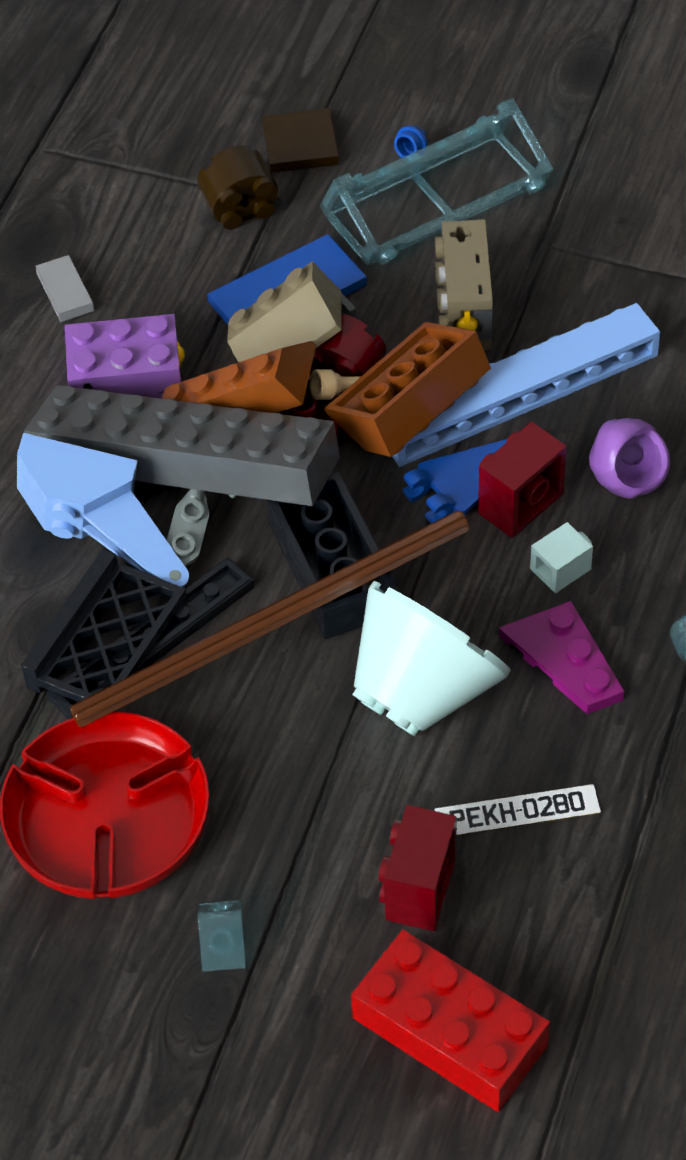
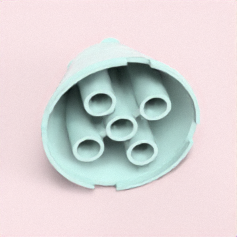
(418, 663)

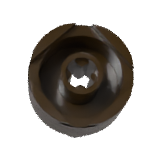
(238, 186)

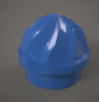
(410, 140)

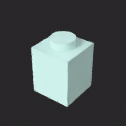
(561, 557)

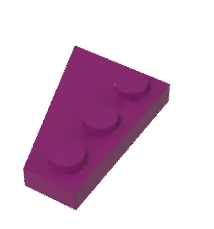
(568, 654)

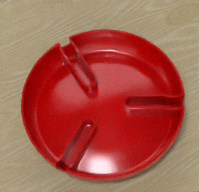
(105, 805)

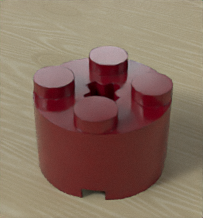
(350, 350)

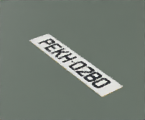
(524, 809)

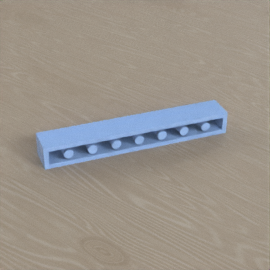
(541, 376)

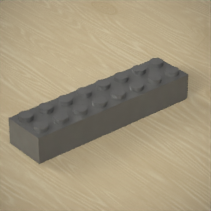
(197, 443)

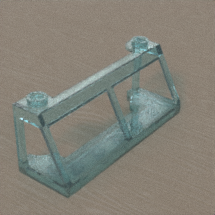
(349, 191)

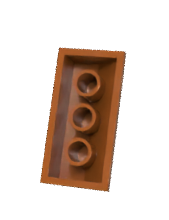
(262, 383)
(409, 387)

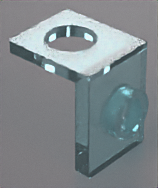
(221, 935)

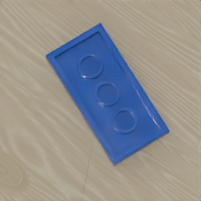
(322, 251)

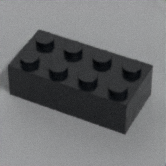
(322, 541)

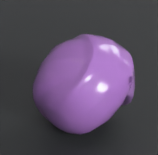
(629, 457)

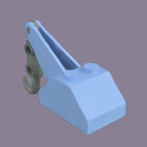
(92, 494)

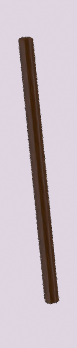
(268, 618)

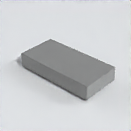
(64, 288)

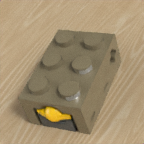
(465, 278)

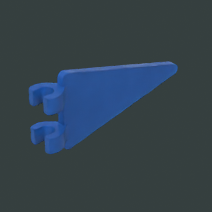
(452, 478)

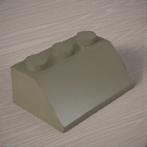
(293, 313)

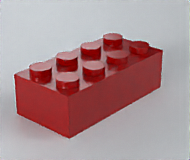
(450, 1020)

